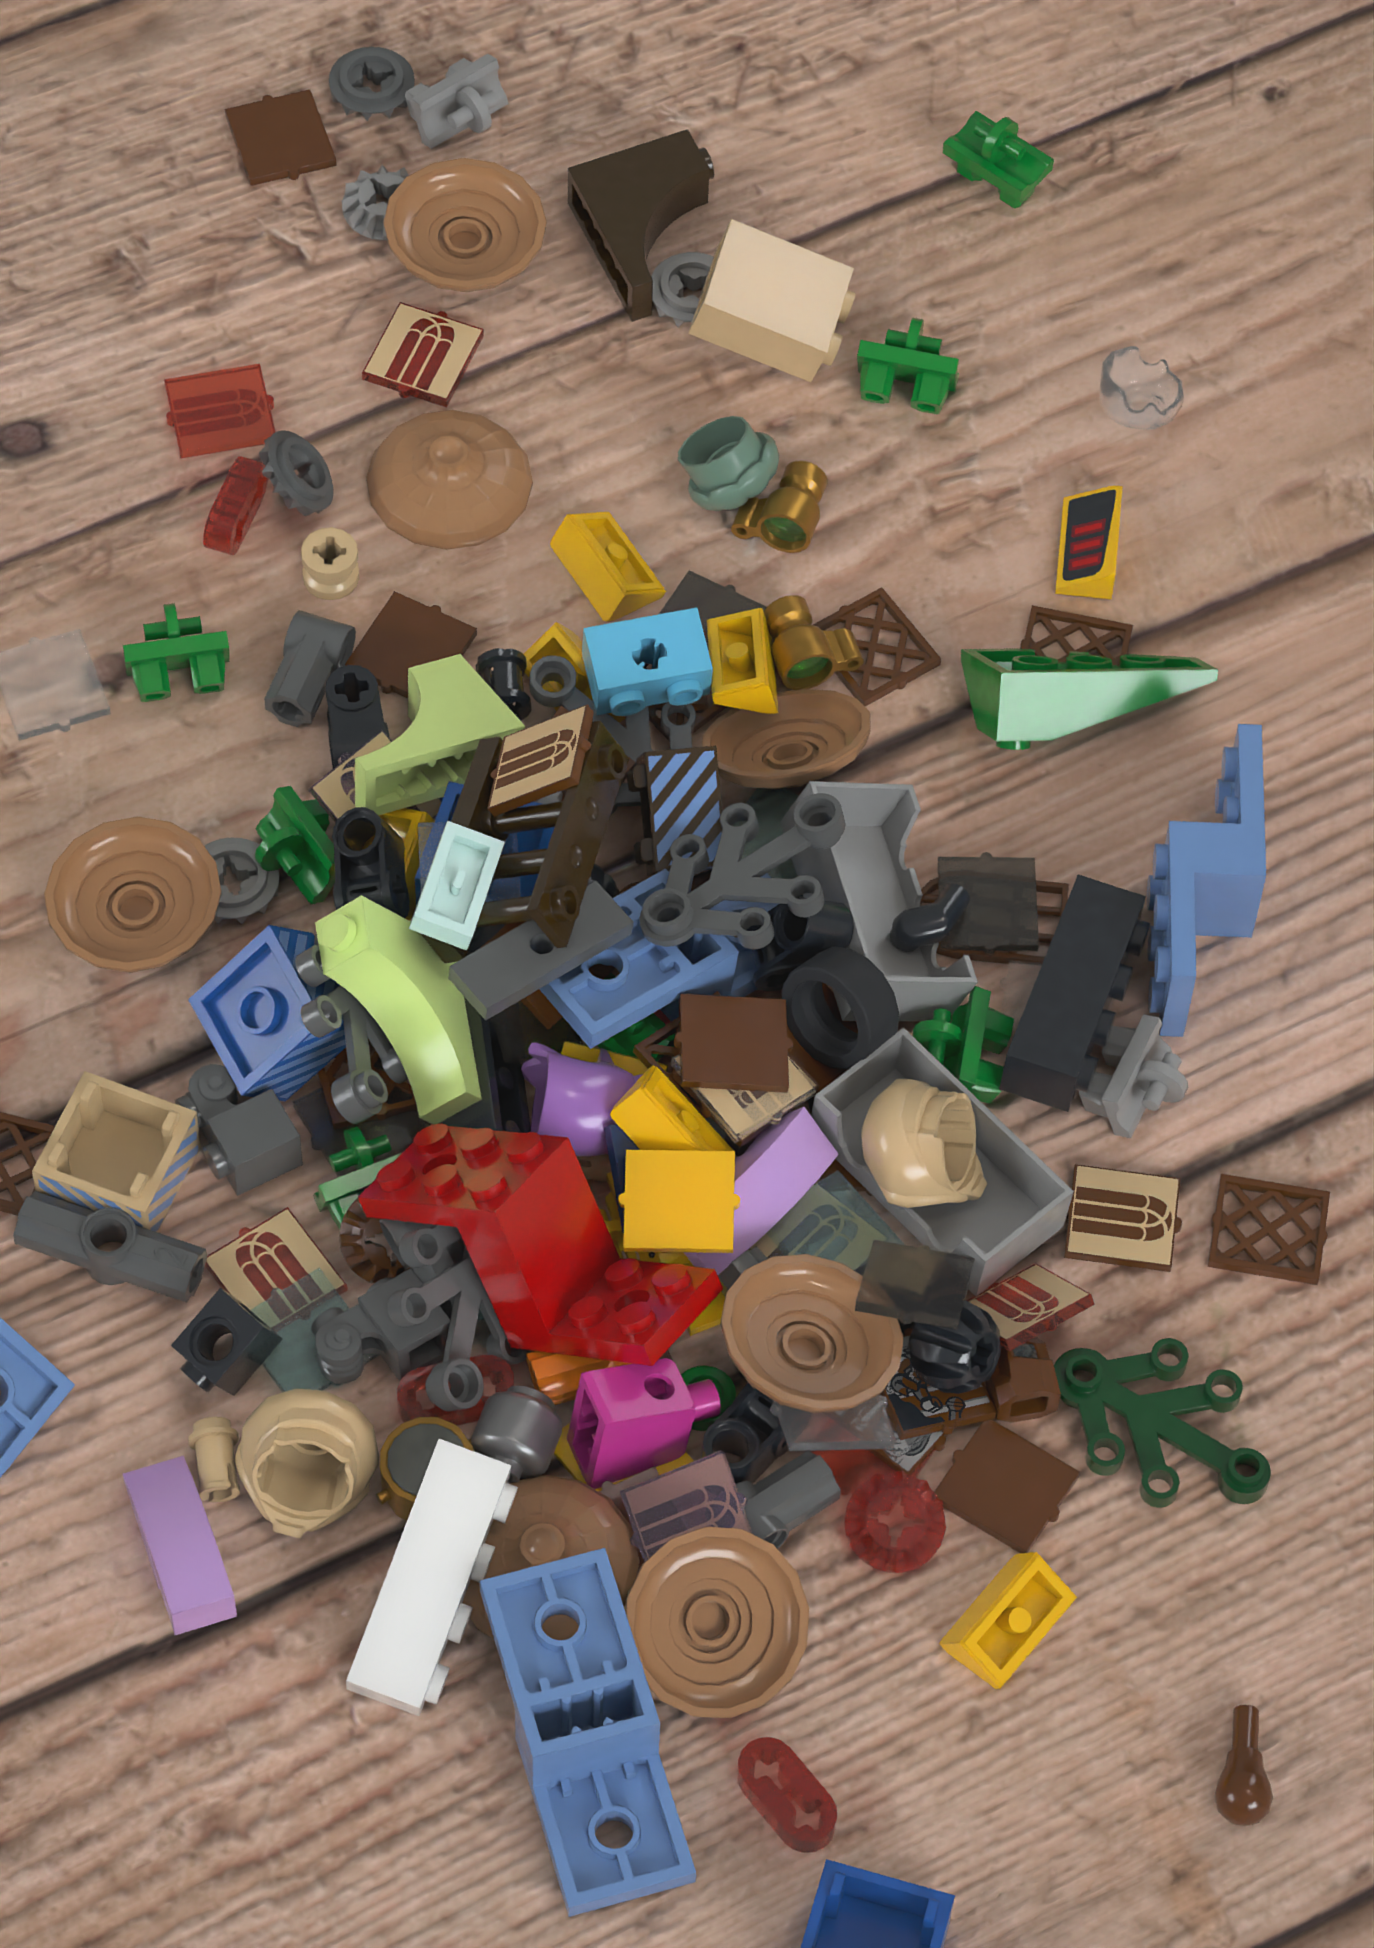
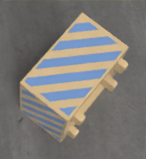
(119, 1151)

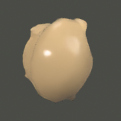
(922, 1145)
(306, 1459)

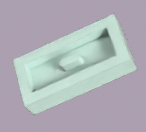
(456, 885)

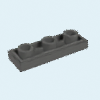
(528, 960)

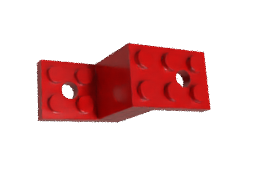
(541, 1244)

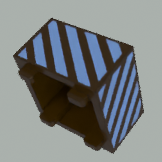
(676, 799)

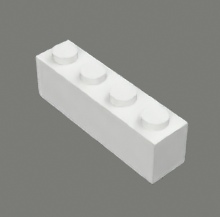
(429, 1578)

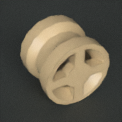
(340, 573)

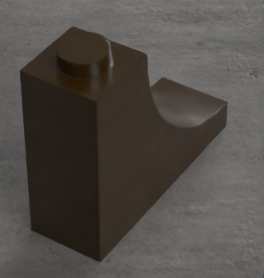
(628, 203)

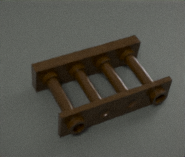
(572, 850)

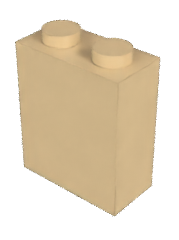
(773, 301)

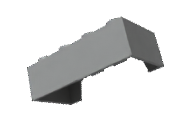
(871, 879)
(1022, 1195)

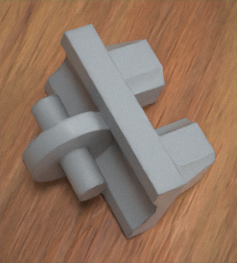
(458, 101)
(1142, 1079)

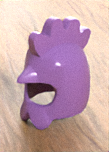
(575, 1096)

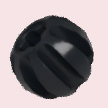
(956, 1357)

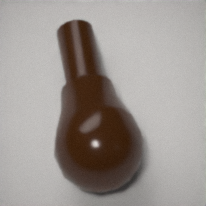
(1243, 1787)

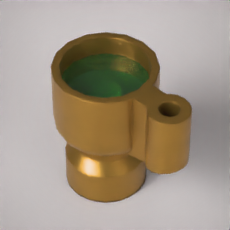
(789, 513)
(804, 651)

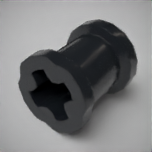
(506, 678)

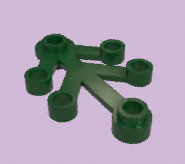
(1154, 1417)

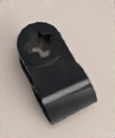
(352, 710)
(369, 872)
(798, 940)
(748, 1432)

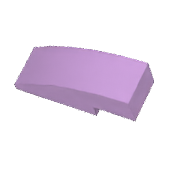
(771, 1180)
(180, 1545)

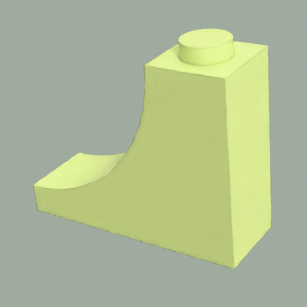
(449, 717)
(410, 999)

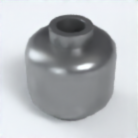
(518, 1430)

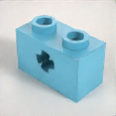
(619, 650)

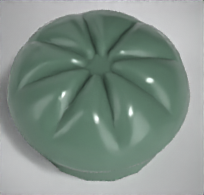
(728, 463)

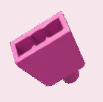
(635, 1419)

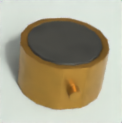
(407, 1457)

